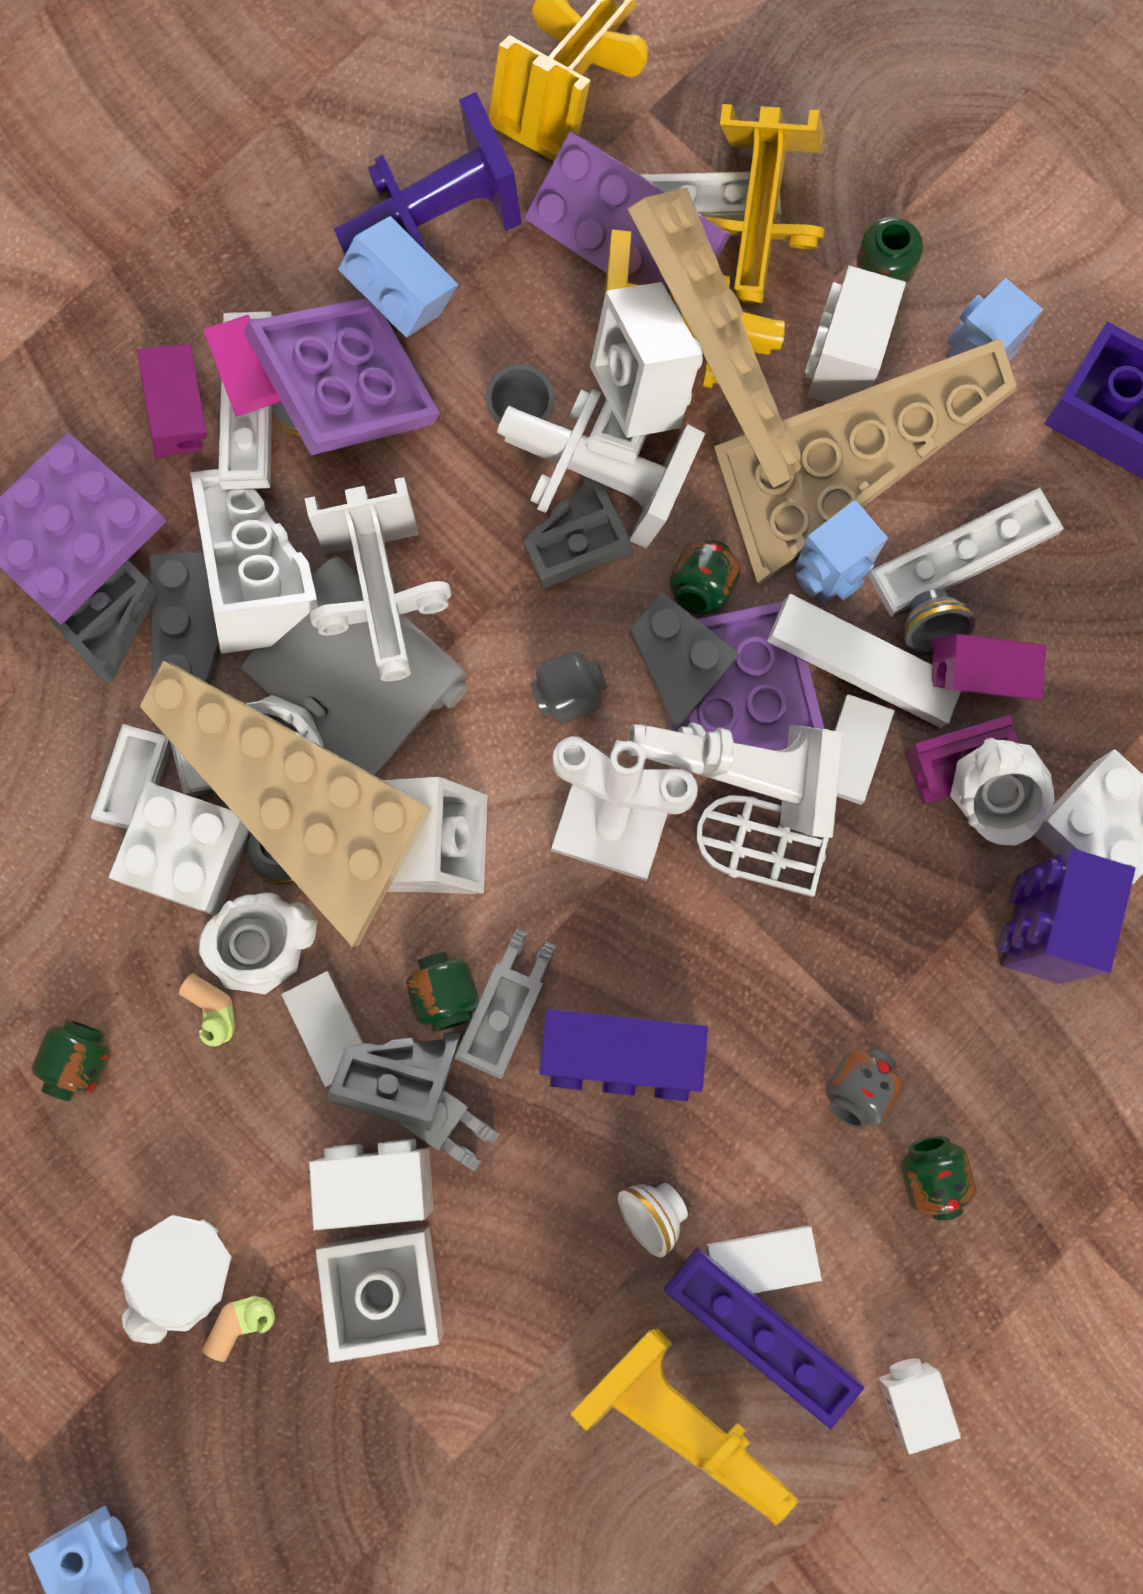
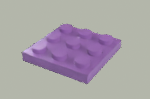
(341, 374)
(70, 527)
(761, 689)

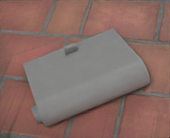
(365, 715)

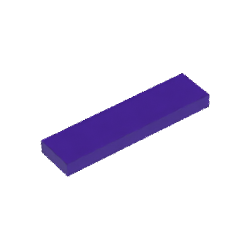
(763, 1338)

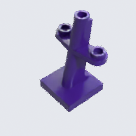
(474, 175)

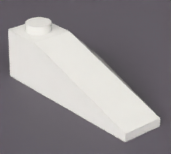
(251, 567)

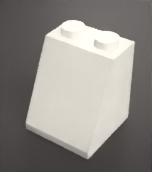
(451, 842)

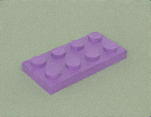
(590, 197)

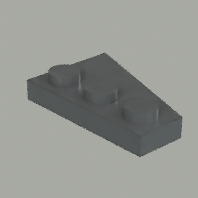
(183, 615)

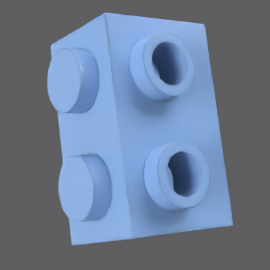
(397, 276)
(1002, 314)
(839, 554)
(88, 1559)

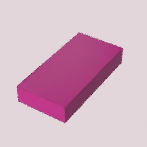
(239, 367)

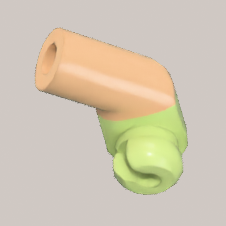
(216, 1009)
(238, 1319)

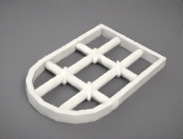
(739, 851)

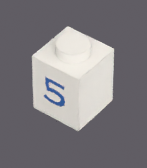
(918, 1405)

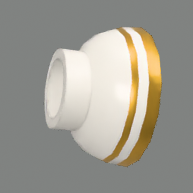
(653, 1215)

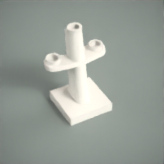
(647, 482)
(364, 527)
(799, 775)
(615, 811)

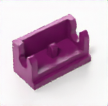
(172, 399)
(989, 666)
(936, 759)

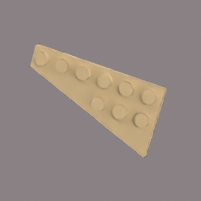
(713, 314)
(858, 449)
(312, 810)

